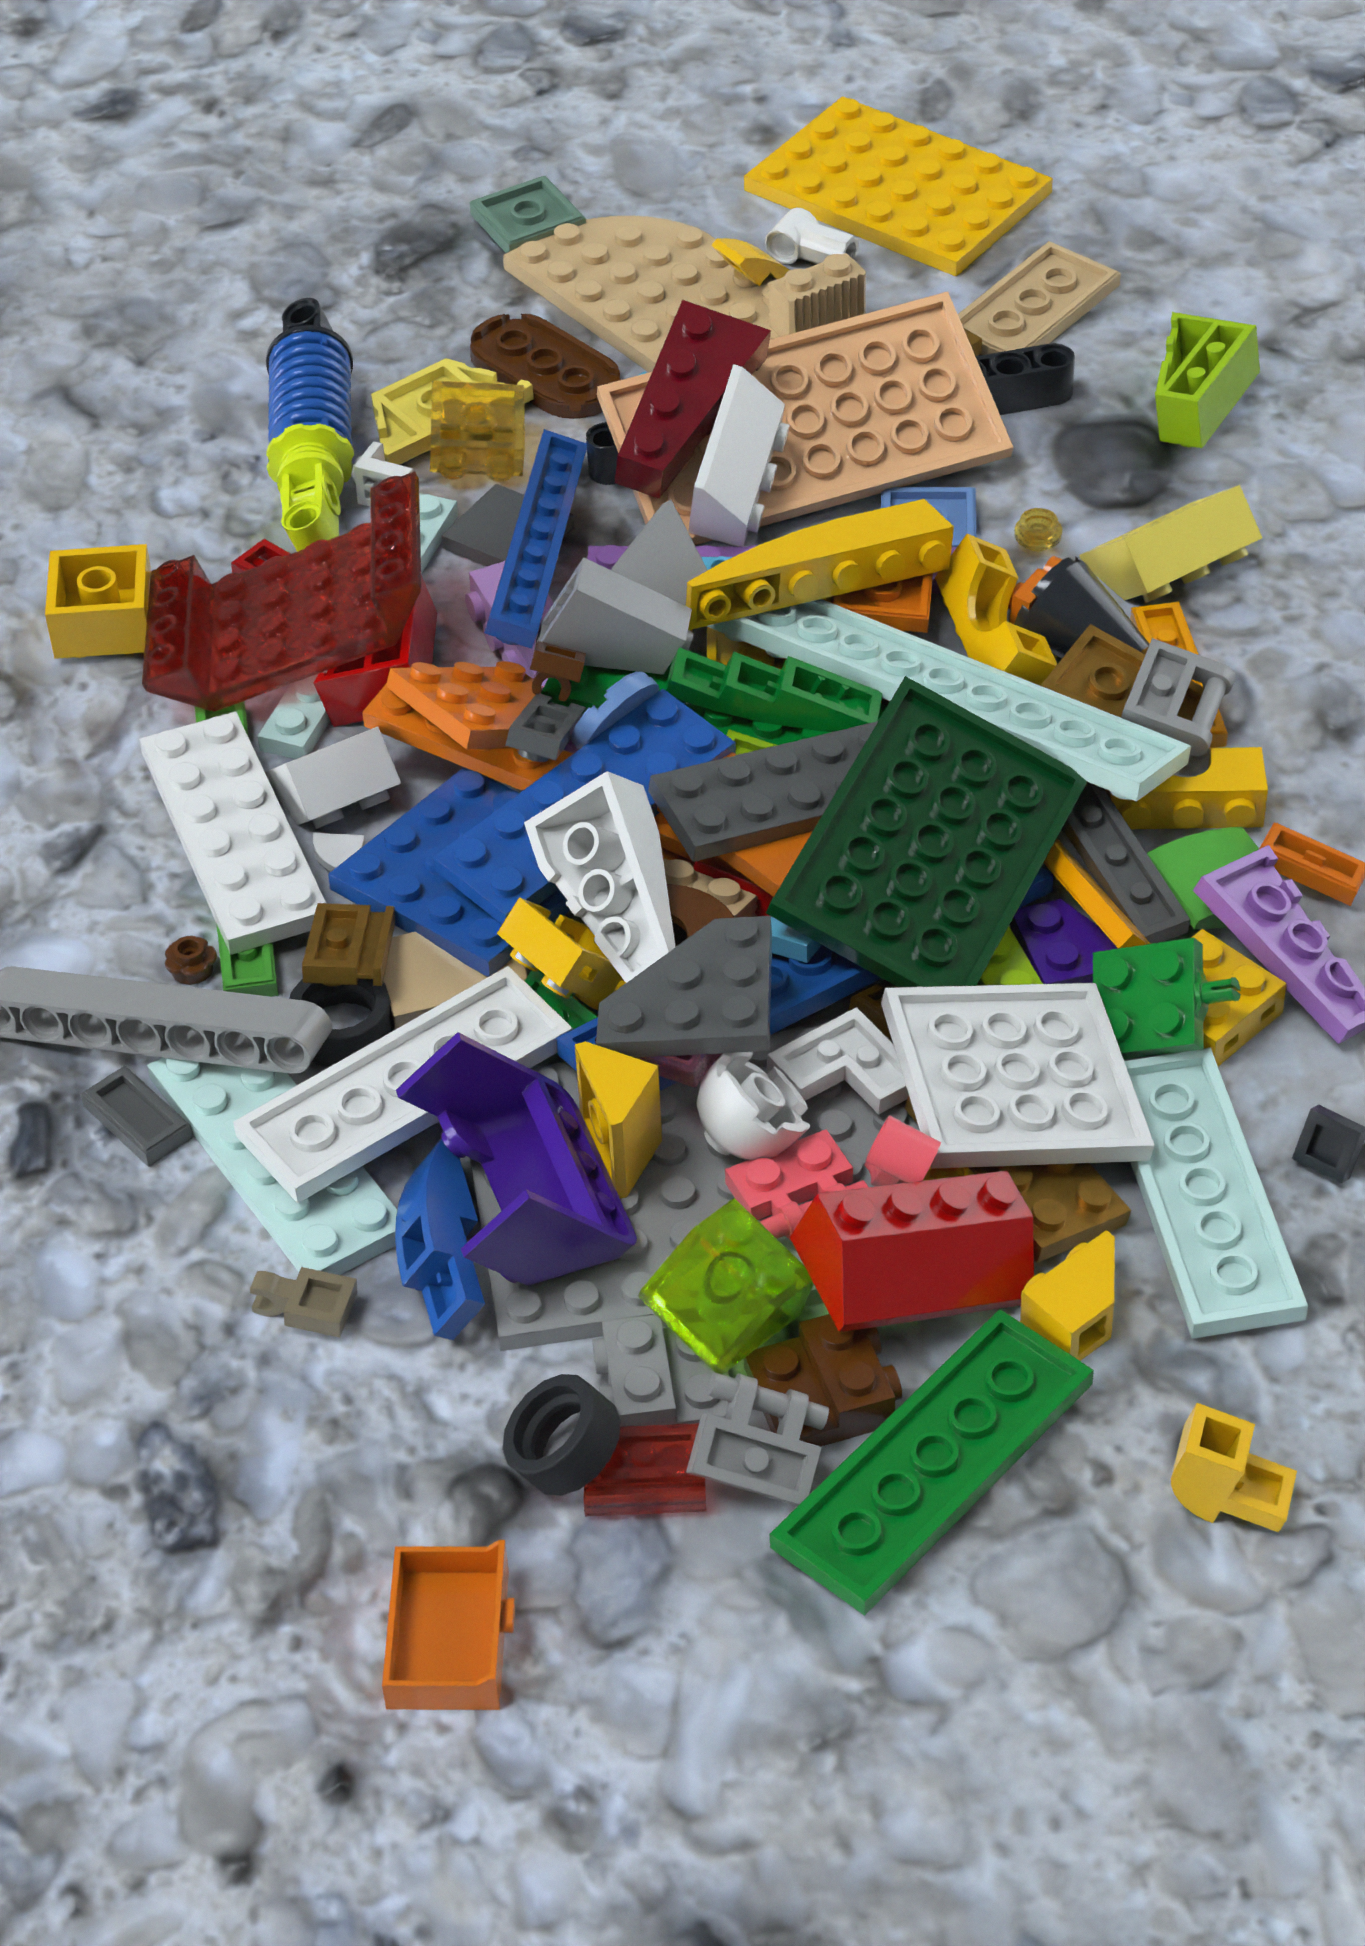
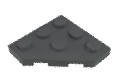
(697, 997)

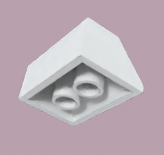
(738, 461)

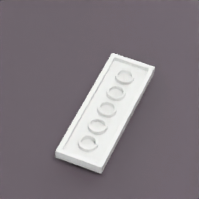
(233, 831)
(353, 1106)

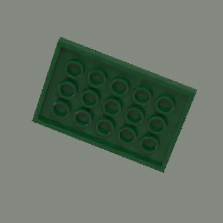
(928, 844)

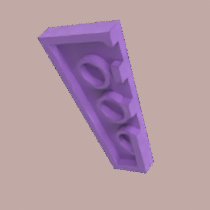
(1275, 929)

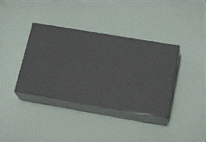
(136, 1115)

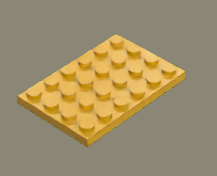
(899, 185)

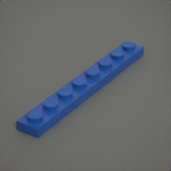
(536, 540)

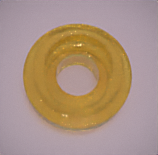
(1038, 529)

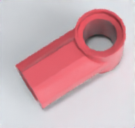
(900, 1154)

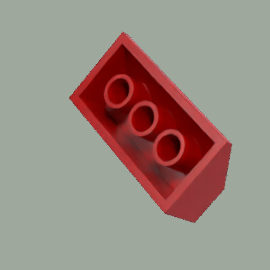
(918, 1249)

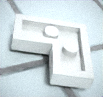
(844, 1050)

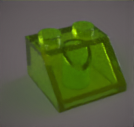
(728, 1287)

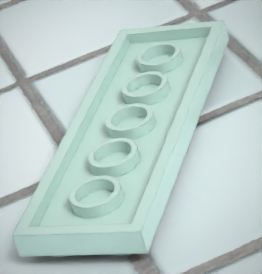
(1210, 1201)
(323, 1232)

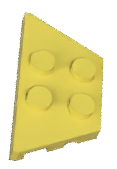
(404, 407)

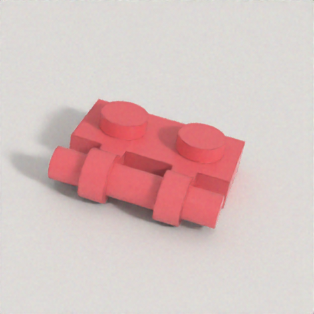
(792, 1177)

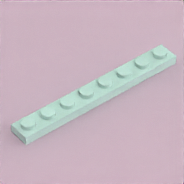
(300, 713)

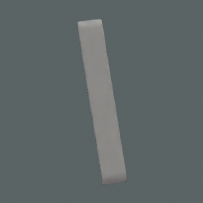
(161, 1020)

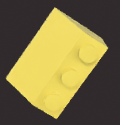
(1176, 546)

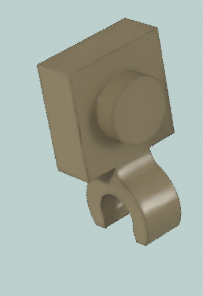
(311, 1302)

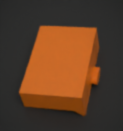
(447, 1627)

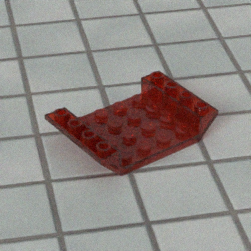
(290, 613)

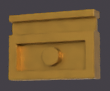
(348, 944)

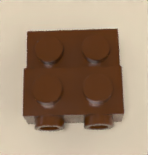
(834, 1372)

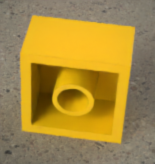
(98, 600)

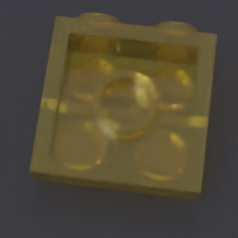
(477, 430)

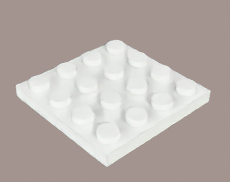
(1016, 1075)

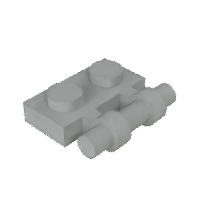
(752, 1457)

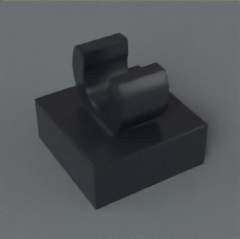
(1329, 1143)

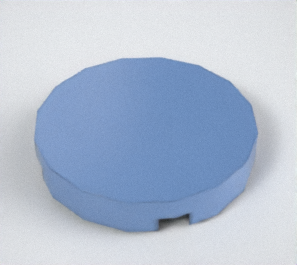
(620, 701)

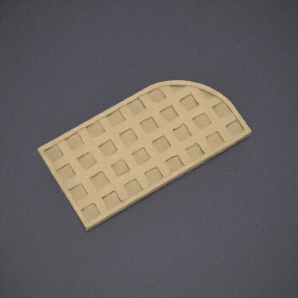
(630, 276)

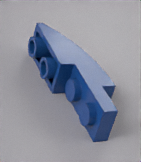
(429, 1231)

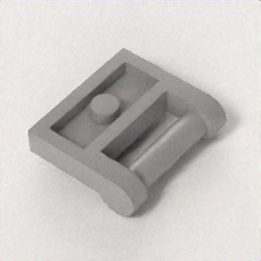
(1162, 688)

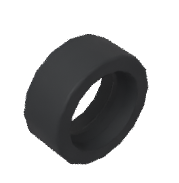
(349, 1040)
(584, 1451)

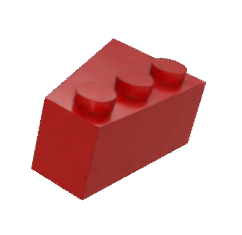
(354, 685)

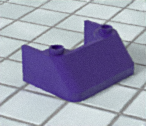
(537, 1157)

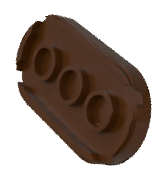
(552, 360)

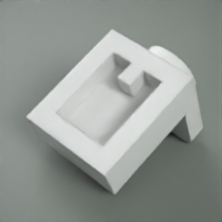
(372, 469)

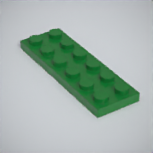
(930, 1461)

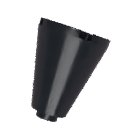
(1071, 601)

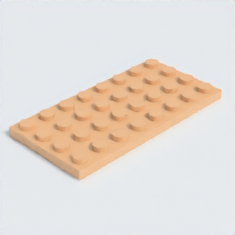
(866, 410)

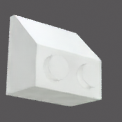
(335, 777)

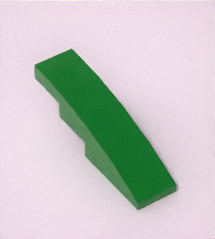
(788, 696)

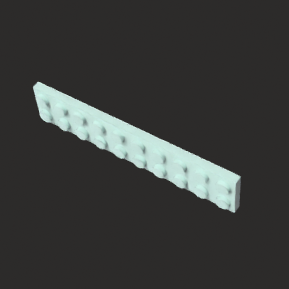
(1093, 742)

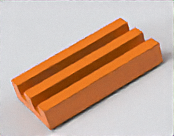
(1315, 864)

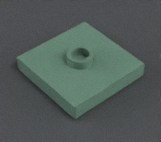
(524, 213)

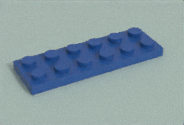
(495, 857)

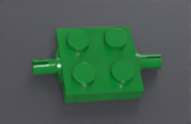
(1158, 996)

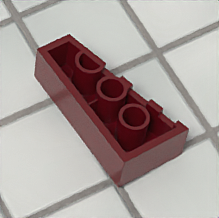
(685, 394)

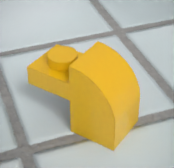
(1220, 1474)

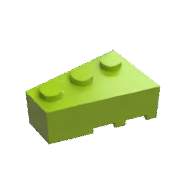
(1203, 376)

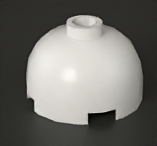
(748, 1109)

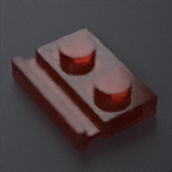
(648, 1474)

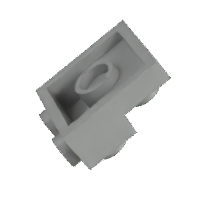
(653, 1374)

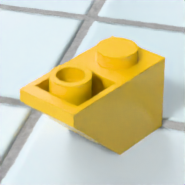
(1074, 1299)

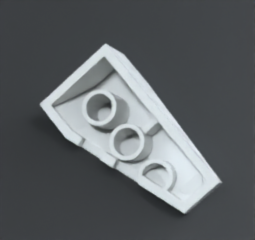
(610, 868)

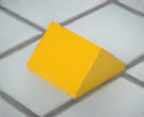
(620, 1109)

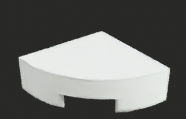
(335, 848)

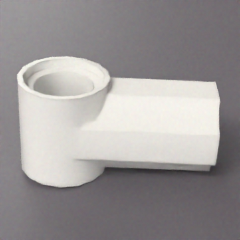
(803, 238)

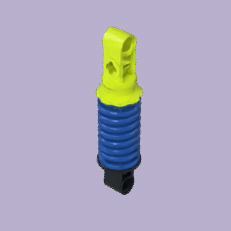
(309, 422)

